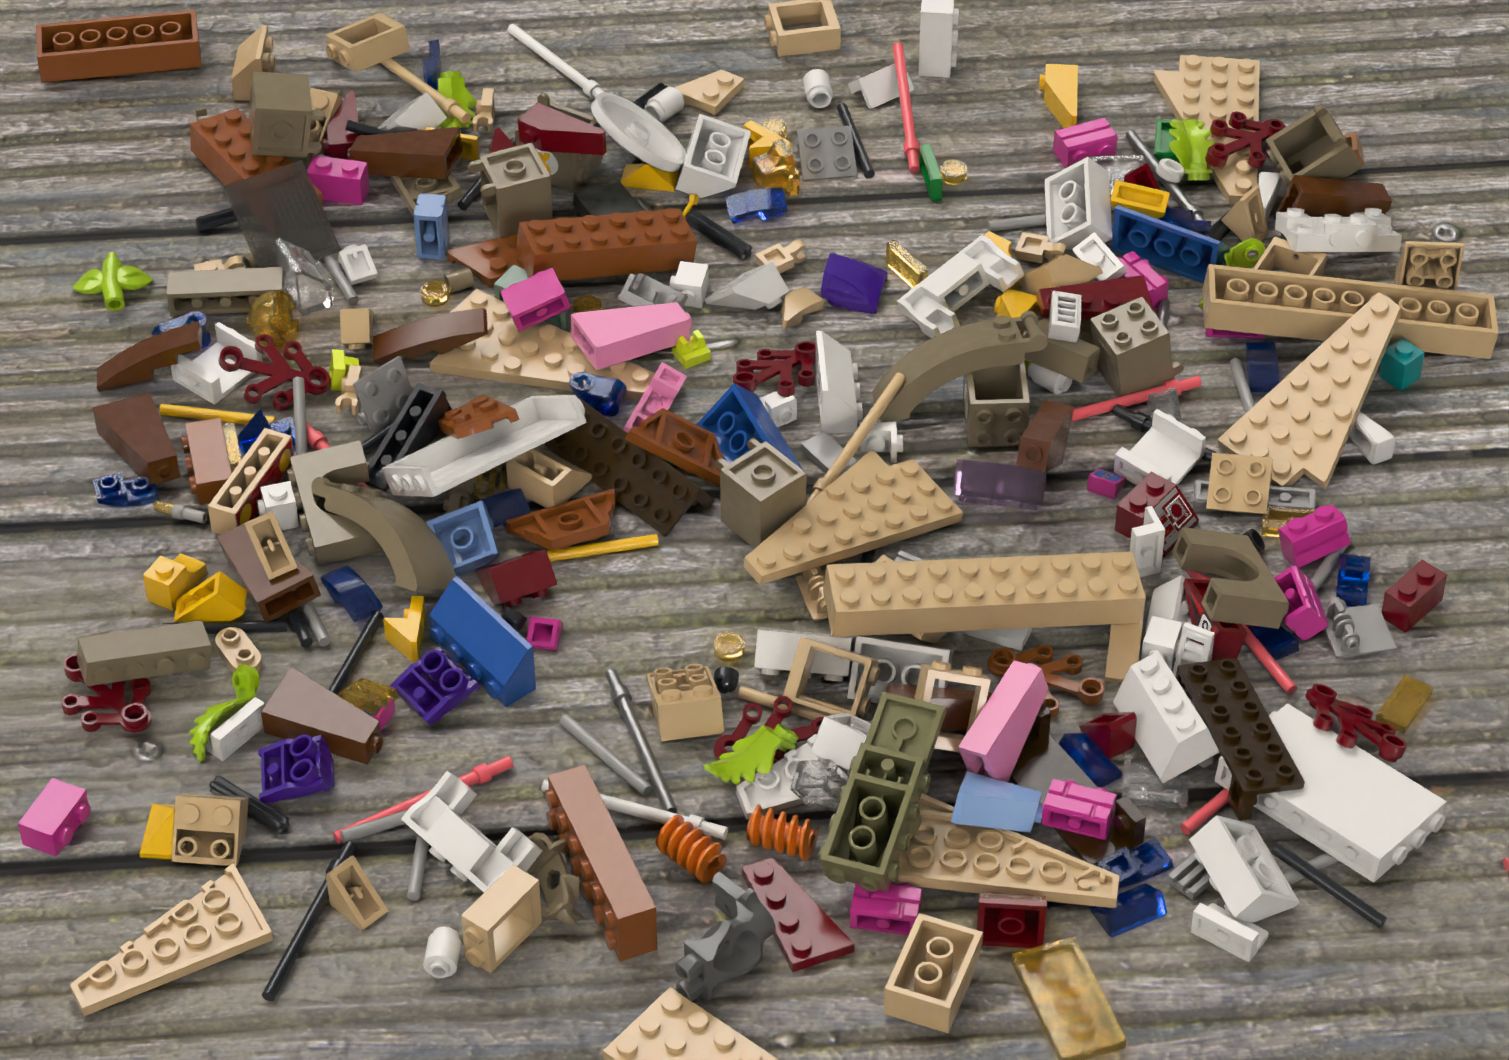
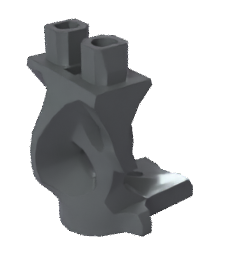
(726, 948)

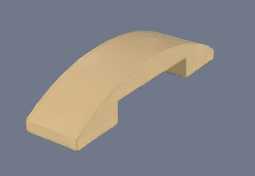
(1123, 649)

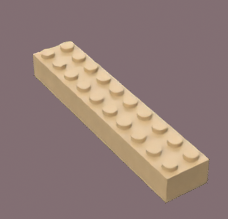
(1319, 305)
(983, 594)

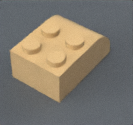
(932, 973)

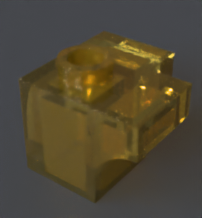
(777, 169)

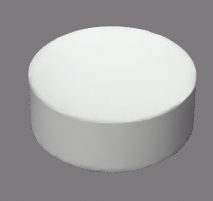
(1170, 170)

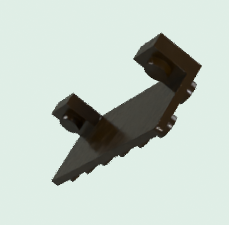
(639, 477)
(1240, 731)
(1046, 760)

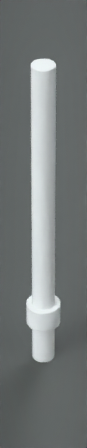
(589, 87)
(657, 814)

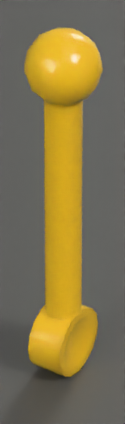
(693, 200)

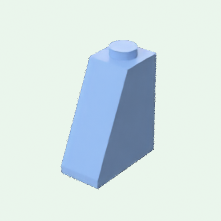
(996, 804)

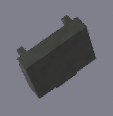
(607, 200)

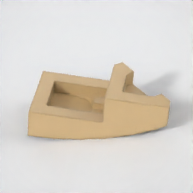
(797, 304)

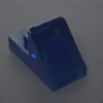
(256, 426)

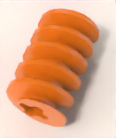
(782, 834)
(691, 849)

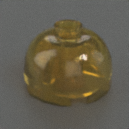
(273, 316)

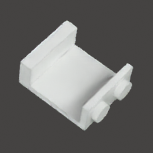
(204, 373)
(1166, 450)

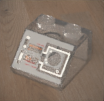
(304, 278)

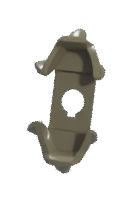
(562, 898)

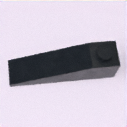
(410, 431)

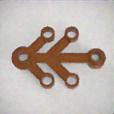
(1089, 689)

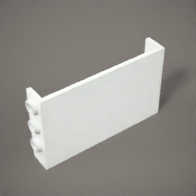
(458, 460)
(1348, 801)

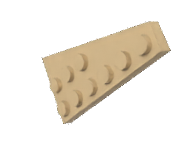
(185, 939)

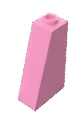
(628, 332)
(1005, 722)

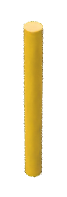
(206, 414)
(603, 547)

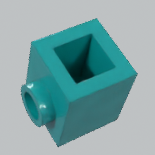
(1401, 364)

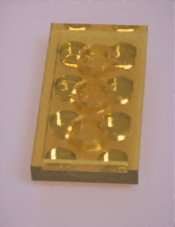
(1068, 1000)

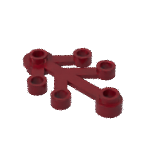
(1218, 153)
(802, 354)
(278, 371)
(131, 717)
(1353, 717)
(775, 718)

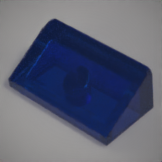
(1090, 758)
(1132, 910)

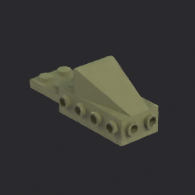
(882, 794)

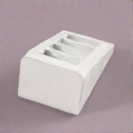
(1269, 188)
(1064, 330)
(1372, 439)
(1193, 652)

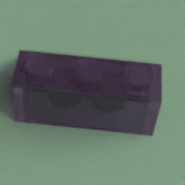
(999, 483)

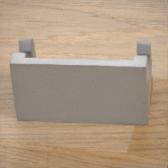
(649, 292)

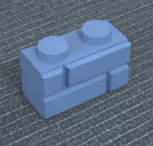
(431, 226)

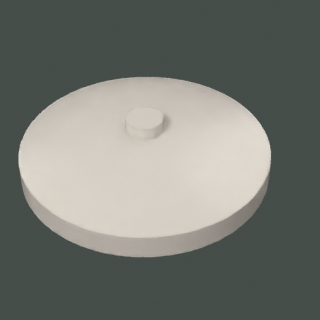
(638, 132)

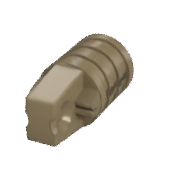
(459, 496)

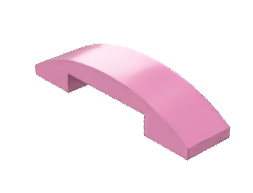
(658, 395)

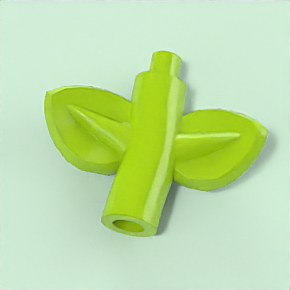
(112, 281)

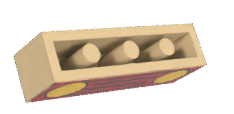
(261, 466)

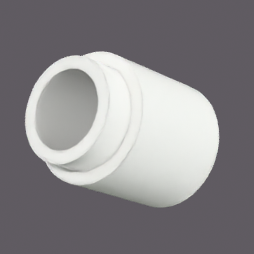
(818, 88)
(665, 104)
(1049, 379)
(442, 952)

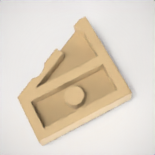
(711, 91)

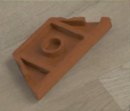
(488, 258)
(476, 417)
(679, 443)
(567, 522)

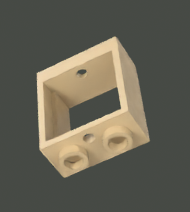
(802, 40)
(367, 42)
(1281, 256)
(801, 669)
(968, 675)
(501, 919)

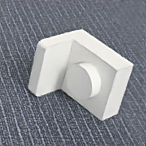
(357, 264)
(780, 409)
(883, 438)

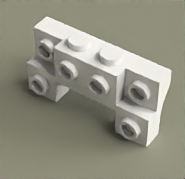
(1332, 233)
(956, 282)
(454, 838)

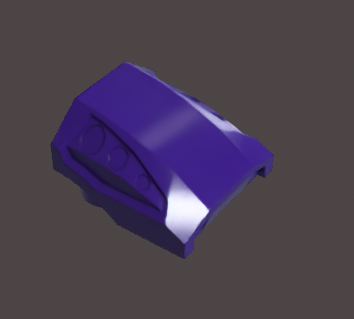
(852, 284)
(434, 685)
(295, 768)

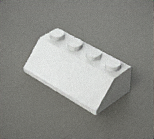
(1167, 721)

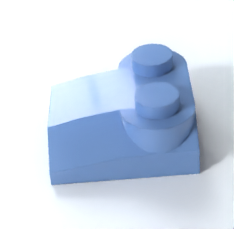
(467, 537)

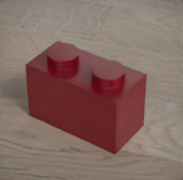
(1413, 595)

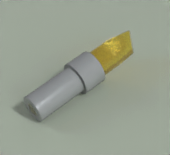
(180, 511)

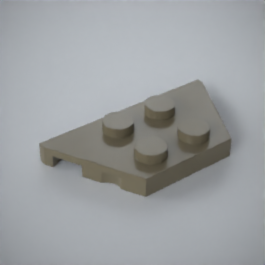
(411, 187)

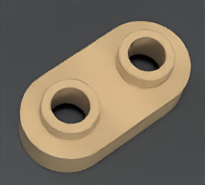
(234, 646)

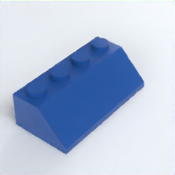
(1166, 244)
(738, 419)
(483, 643)

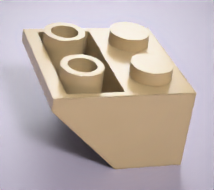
(251, 57)
(1059, 272)
(545, 477)
(209, 829)

